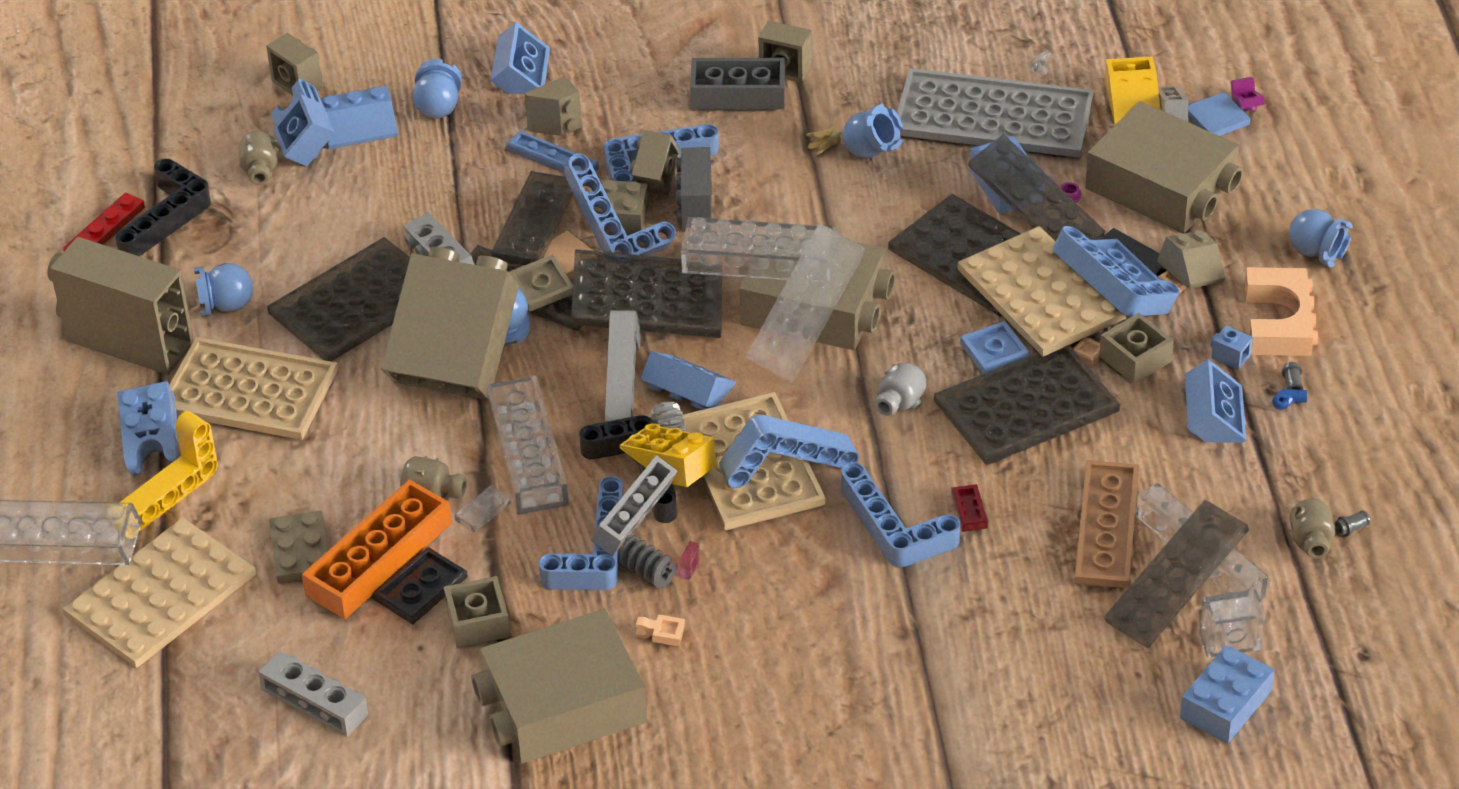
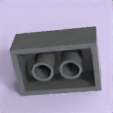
(694, 184)

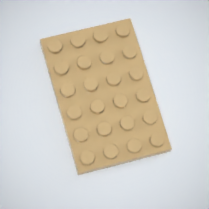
(1039, 291)
(251, 387)
(779, 484)
(159, 592)

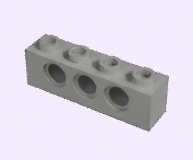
(427, 233)
(634, 505)
(313, 693)

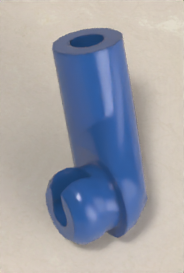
(1287, 397)

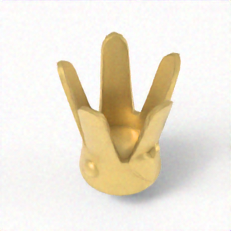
(830, 137)

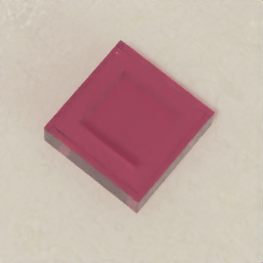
(689, 560)

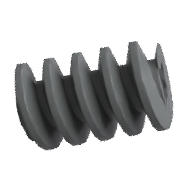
(647, 562)

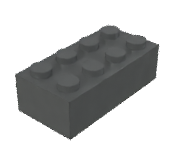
(737, 83)

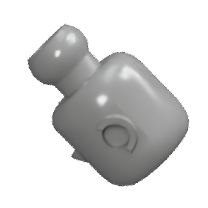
(900, 389)

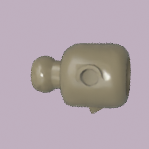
(258, 155)
(434, 476)
(1312, 527)

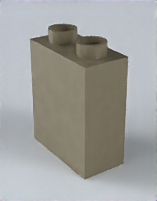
(1163, 167)
(121, 304)
(853, 313)
(450, 323)
(560, 686)

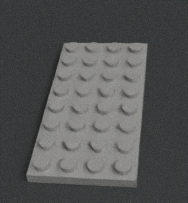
(984, 108)

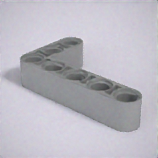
(622, 347)

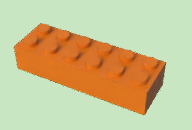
(376, 549)

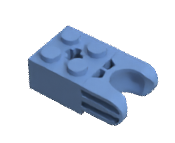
(303, 125)
(148, 424)

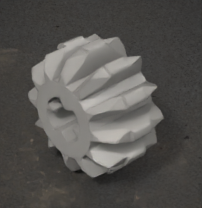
(668, 415)

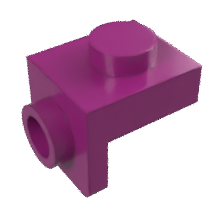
(1244, 94)

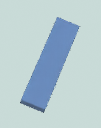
(543, 152)

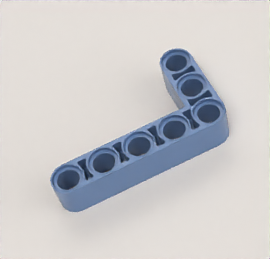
(622, 151)
(609, 218)
(1111, 280)
(783, 437)
(899, 544)
(586, 571)

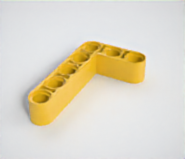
(182, 476)

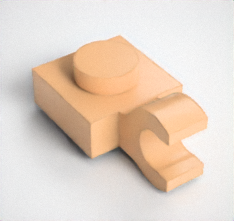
(665, 630)

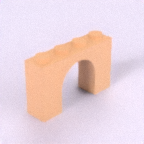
(1289, 288)

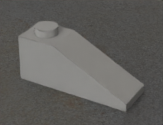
(1173, 101)

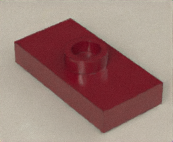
(969, 507)

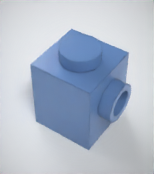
(1231, 347)

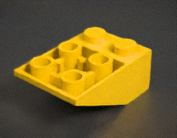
(1130, 82)
(685, 451)

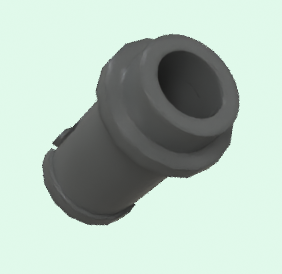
(1292, 374)
(1347, 525)

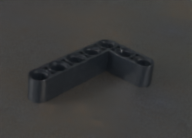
(186, 199)
(604, 440)

